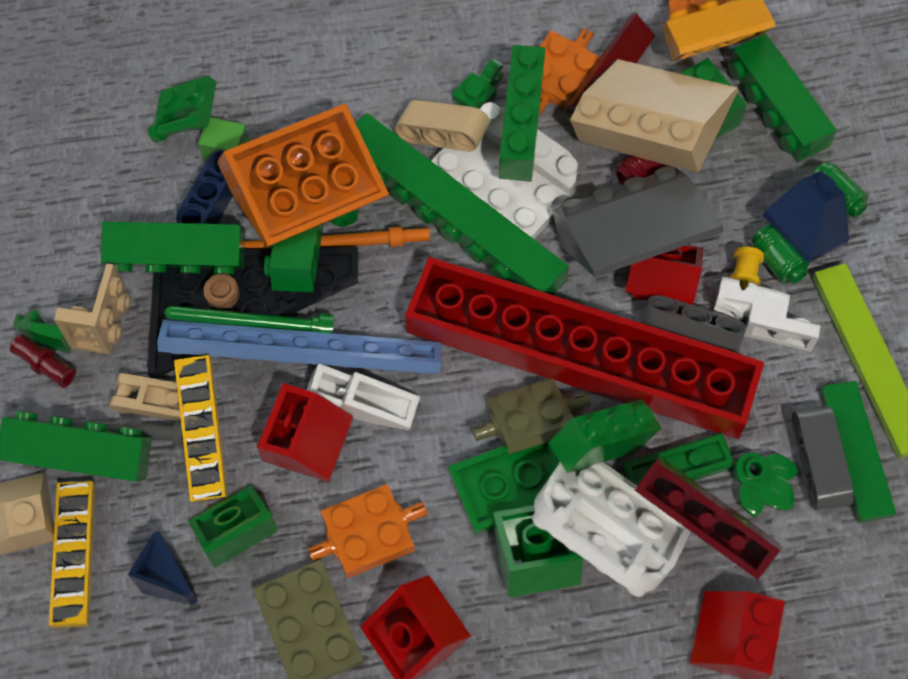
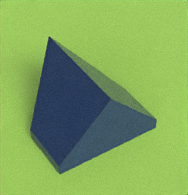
(159, 574)

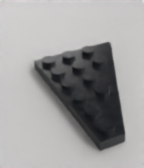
(335, 272)

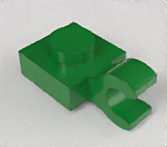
(478, 90)

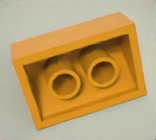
(715, 27)

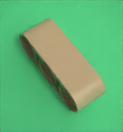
(442, 125)

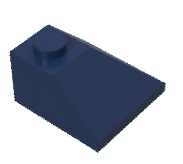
(811, 216)

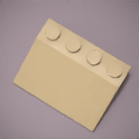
(653, 114)

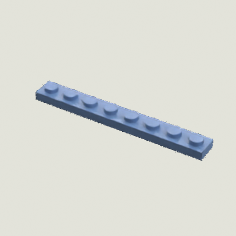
(299, 347)

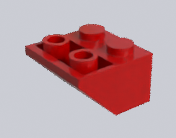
(304, 433)

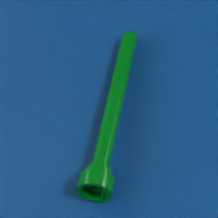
(321, 323)

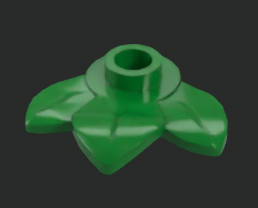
(770, 484)

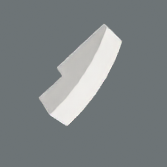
(365, 397)

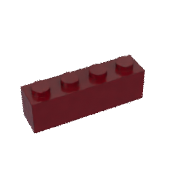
(708, 518)

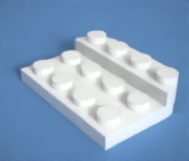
(521, 202)
(610, 525)

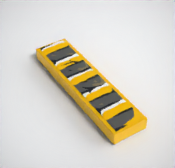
(200, 428)
(72, 555)

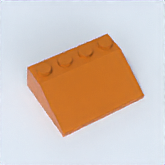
(302, 175)

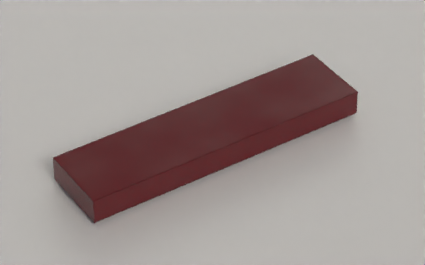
(627, 45)

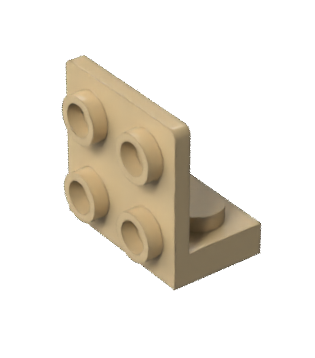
(100, 328)

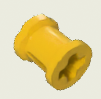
(747, 265)

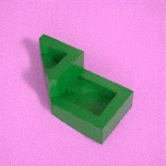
(41, 333)

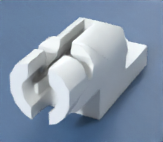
(765, 314)

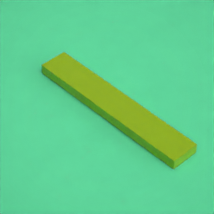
(867, 352)

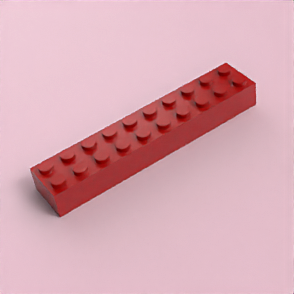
(584, 347)

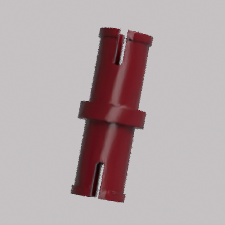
(42, 361)

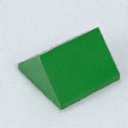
(233, 525)

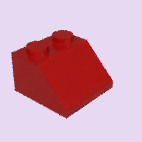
(667, 274)
(415, 629)
(737, 633)

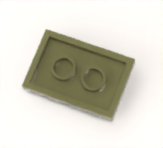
(308, 624)

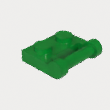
(183, 108)

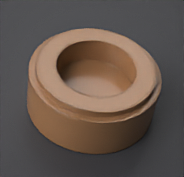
(221, 291)

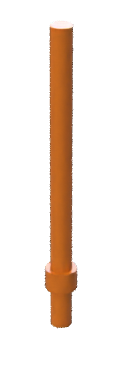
(395, 237)

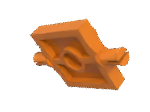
(565, 67)
(367, 531)

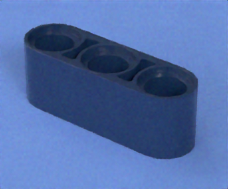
(208, 183)

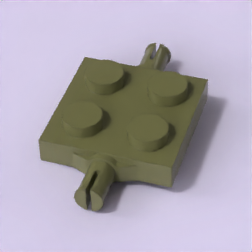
(529, 415)

